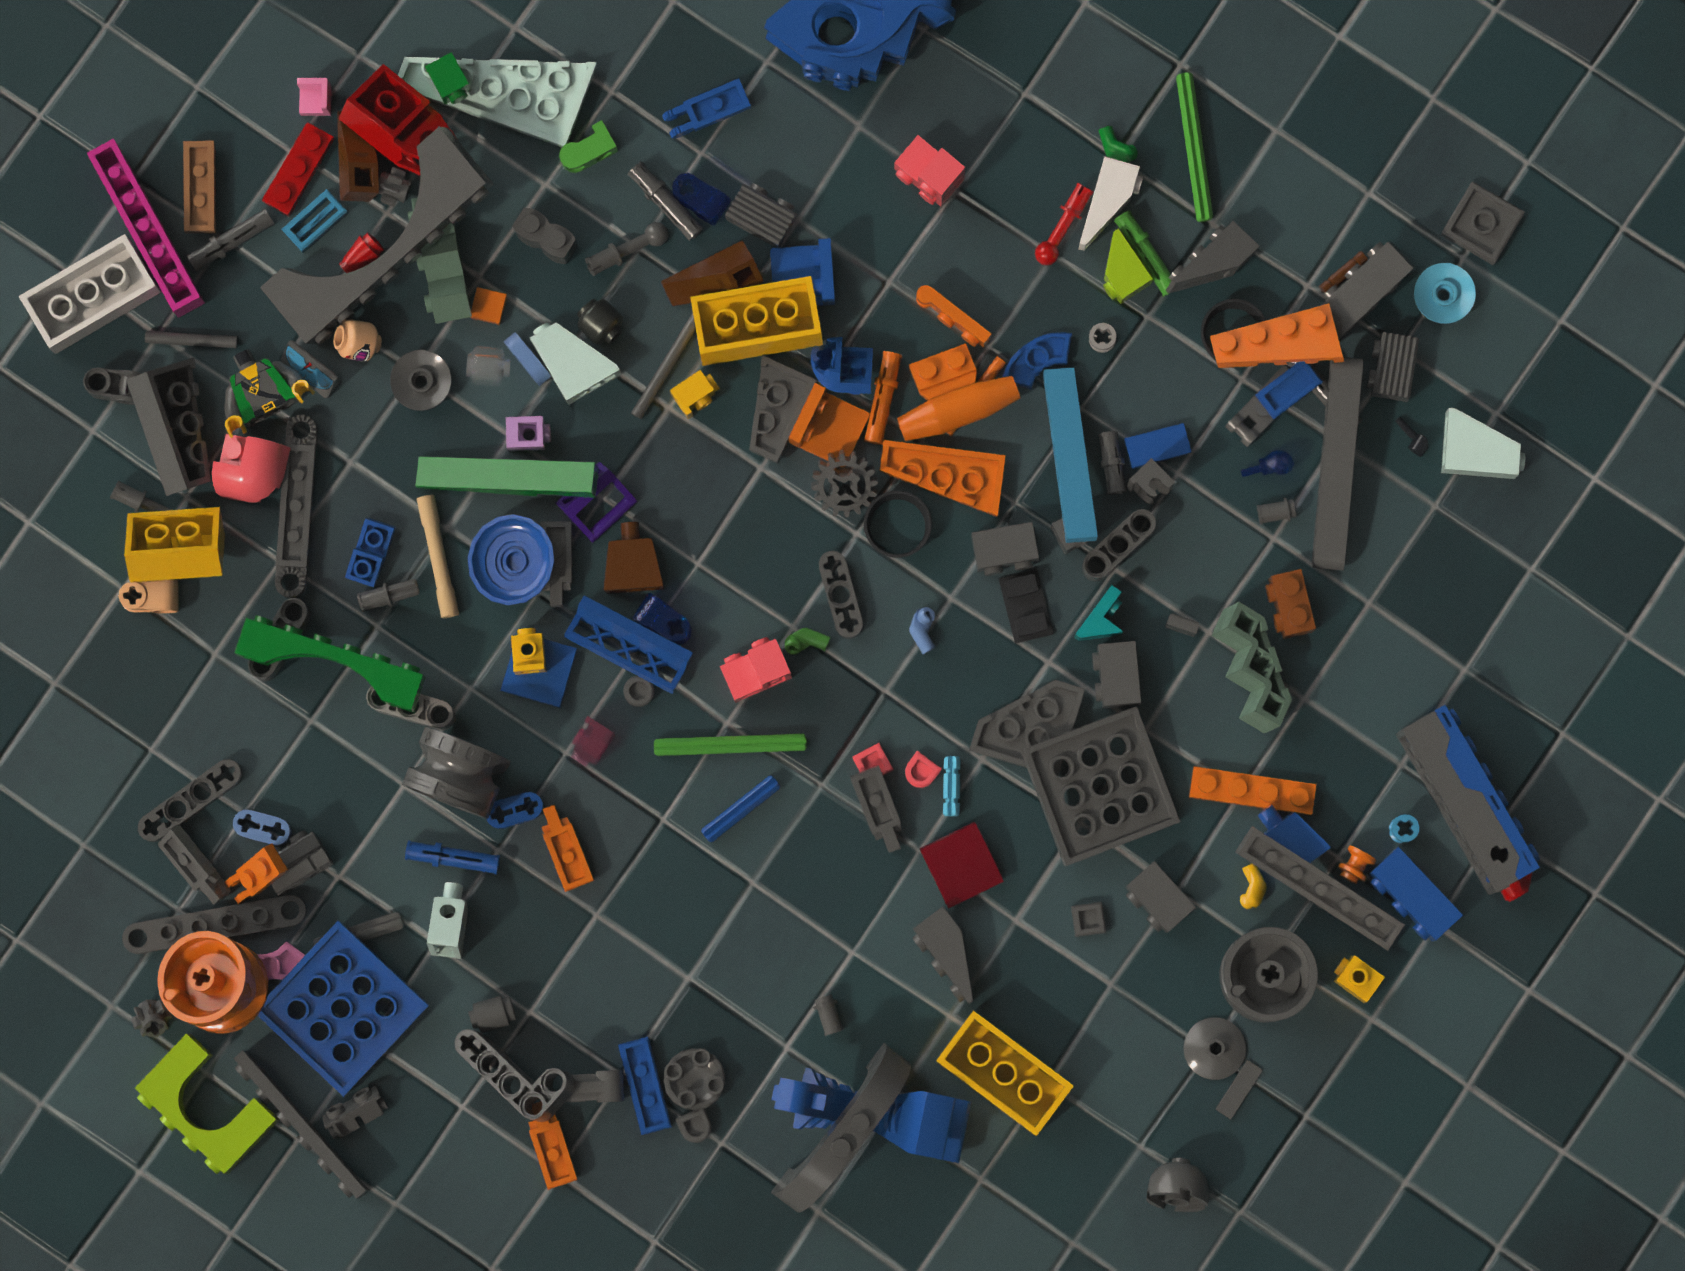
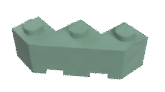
(445, 277)
(1254, 666)

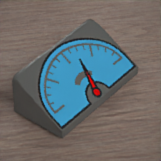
(310, 369)

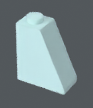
(572, 362)
(1478, 449)

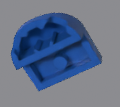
(843, 367)

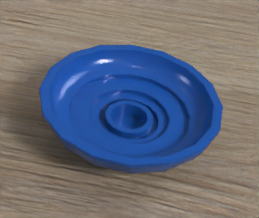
(511, 559)

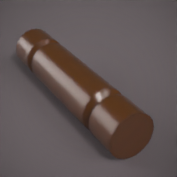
(1338, 277)

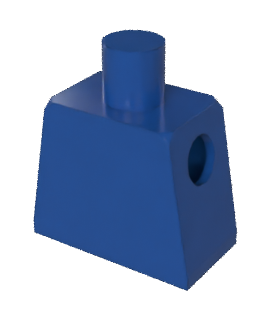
(1293, 834)

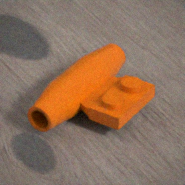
(953, 395)

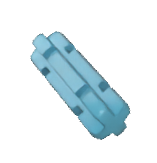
(951, 786)

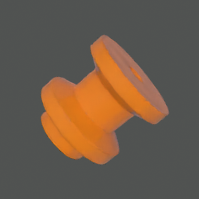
(1356, 865)

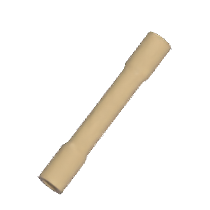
(445, 590)

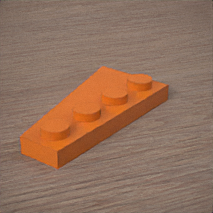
(952, 473)

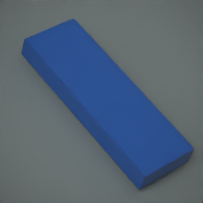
(644, 1085)

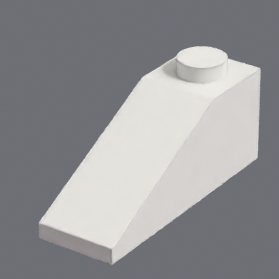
(1111, 195)

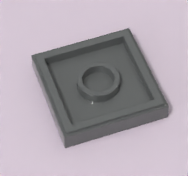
(1482, 223)

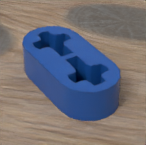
(517, 817)

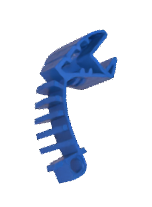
(915, 1121)

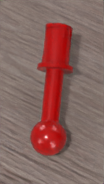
(1047, 251)

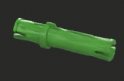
(1144, 250)

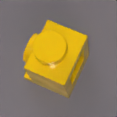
(694, 392)
(528, 663)

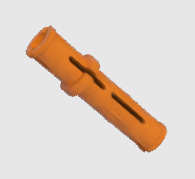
(883, 396)

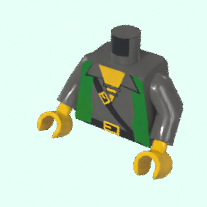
(260, 391)

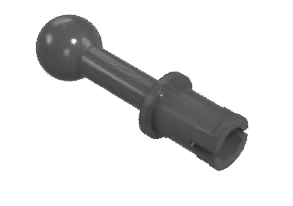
(655, 235)
(135, 498)

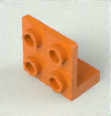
(828, 425)

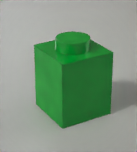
(448, 79)

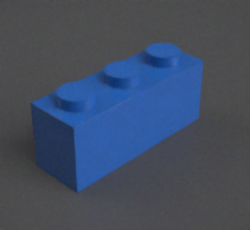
(1414, 895)

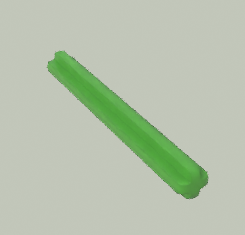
(1194, 147)
(730, 744)

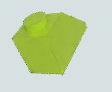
(1124, 270)

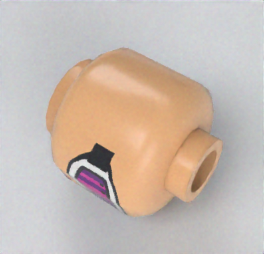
(357, 340)

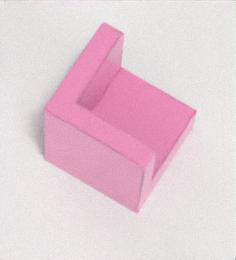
(314, 96)

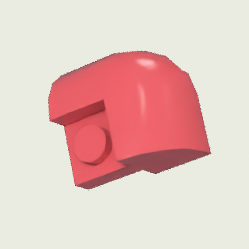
(249, 468)

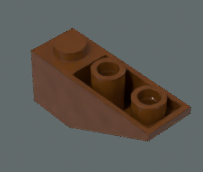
(356, 166)
(720, 272)

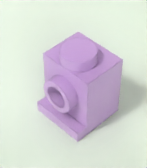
(519, 425)

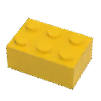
(174, 544)

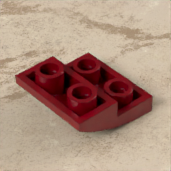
(961, 865)

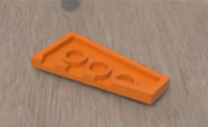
(1289, 338)

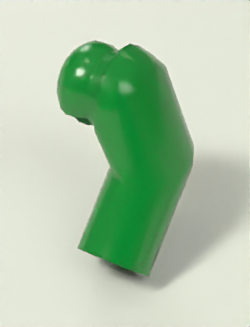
(1116, 149)

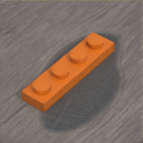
(1252, 790)

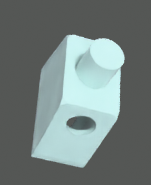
(448, 934)

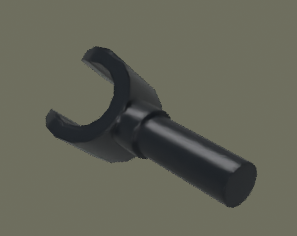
(1419, 442)

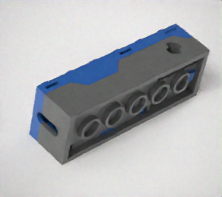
(1470, 802)

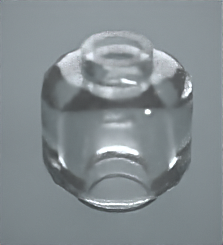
(487, 366)

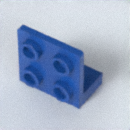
(806, 261)

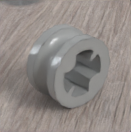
(1102, 347)

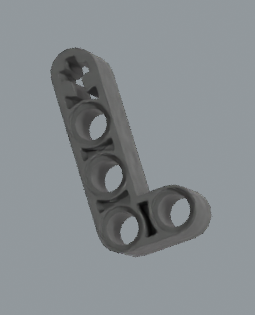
(509, 1071)

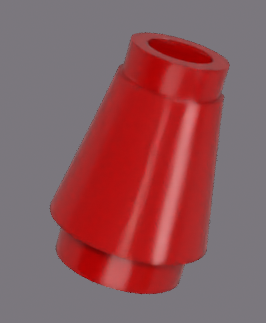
(363, 252)

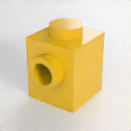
(1357, 978)

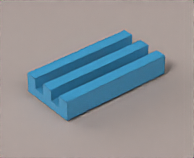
(325, 227)

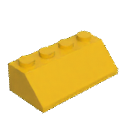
(756, 320)

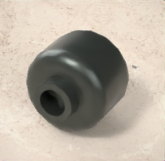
(600, 321)

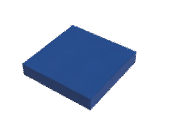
(545, 686)

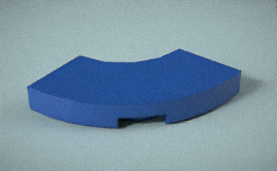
(1036, 356)

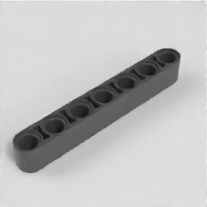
(1337, 464)

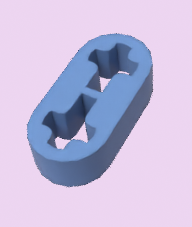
(527, 359)
(264, 820)

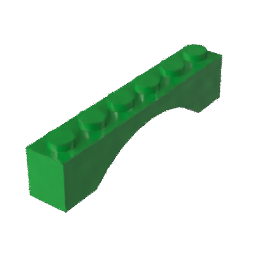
(269, 644)

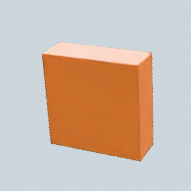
(488, 306)

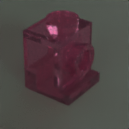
(591, 743)

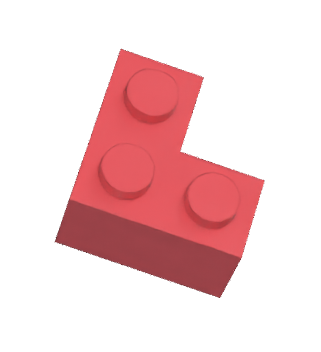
(930, 171)
(757, 670)

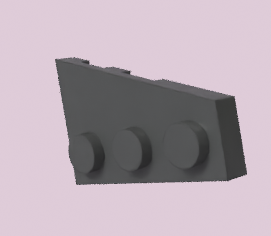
(778, 406)

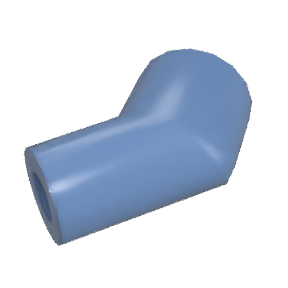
(920, 627)

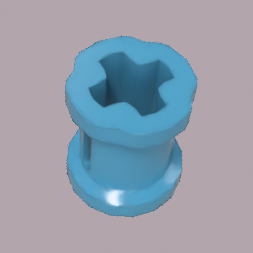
(1413, 828)

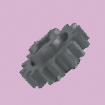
(852, 473)

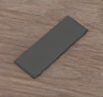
(1239, 1089)

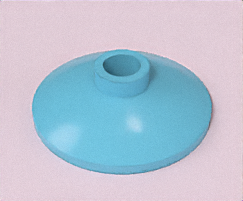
(1452, 280)

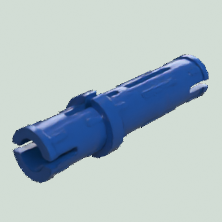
(416, 850)

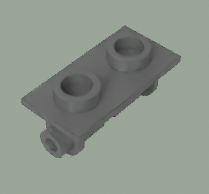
(341, 1117)

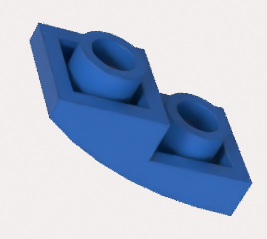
(370, 552)

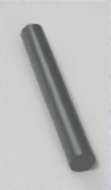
(191, 339)

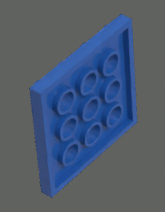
(363, 1007)

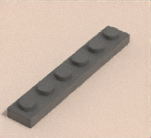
(1319, 888)
(308, 1135)

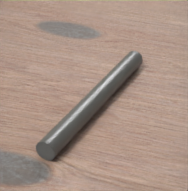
(665, 368)

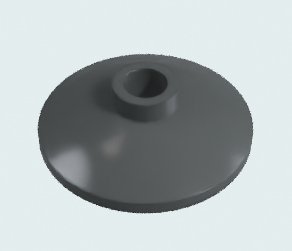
(416, 365)
(1198, 1052)

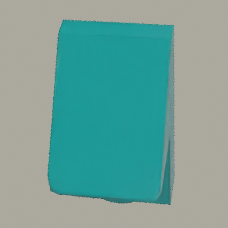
(1096, 624)

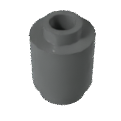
(492, 1013)

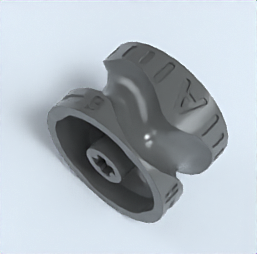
(456, 773)
(1274, 951)

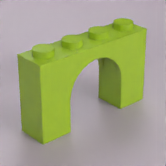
(165, 1090)

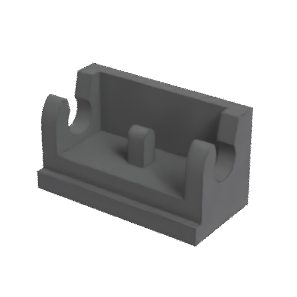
(1148, 480)

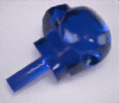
(1275, 462)

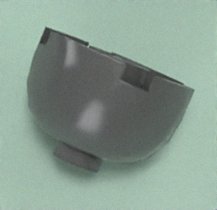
(1178, 1185)

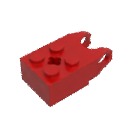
(391, 117)

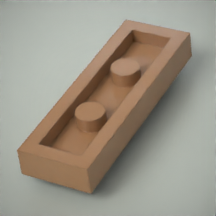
(199, 186)

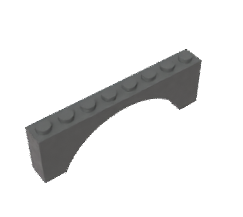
(447, 188)

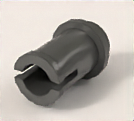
(1276, 511)
(828, 1014)

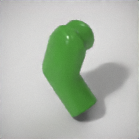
(804, 638)

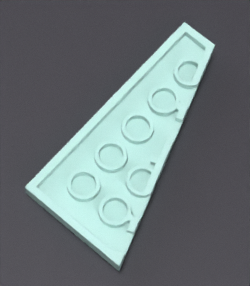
(516, 94)

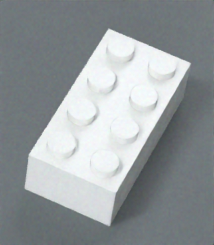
(89, 294)

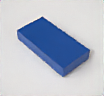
(1288, 389)
(1158, 445)

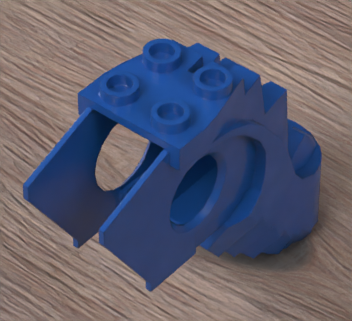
(880, 34)

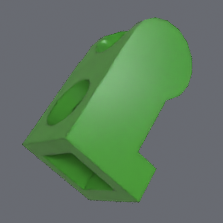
(589, 151)

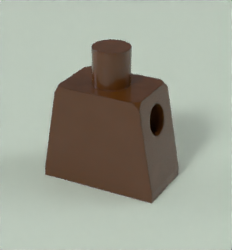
(632, 563)

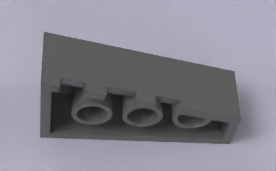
(1367, 286)
(172, 424)

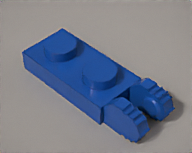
(709, 108)

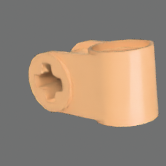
(157, 596)

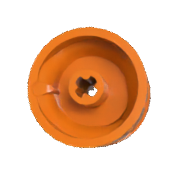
(212, 982)

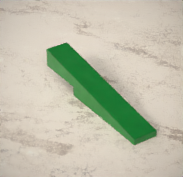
(508, 476)

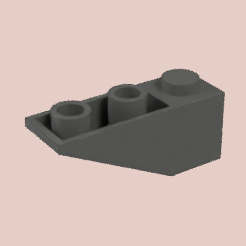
(1220, 259)
(946, 945)

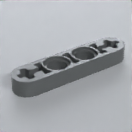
(188, 797)

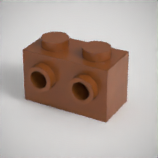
(1291, 604)

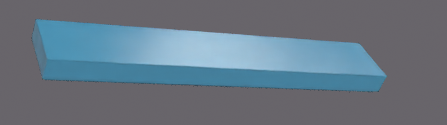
(1070, 455)

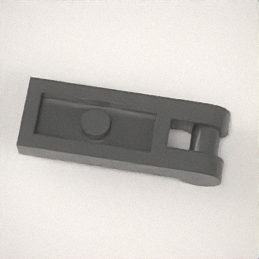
(1256, 413)

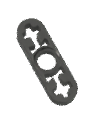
(827, 575)

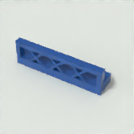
(631, 634)

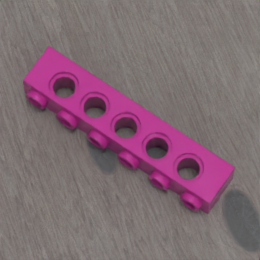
(145, 228)

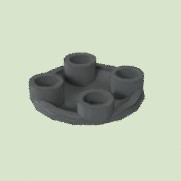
(694, 1079)

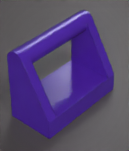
(572, 505)

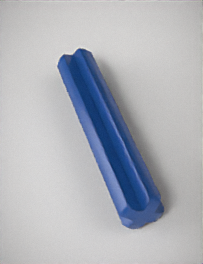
(740, 808)

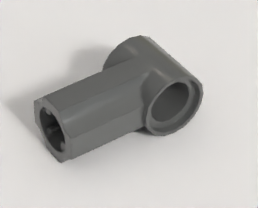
(602, 1086)

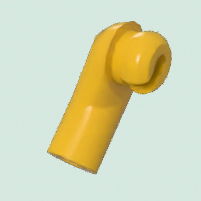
(1256, 888)

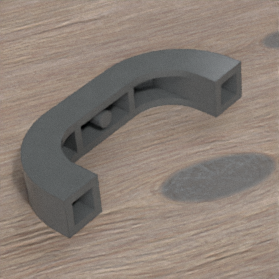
(808, 1181)

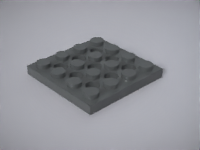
(1148, 783)

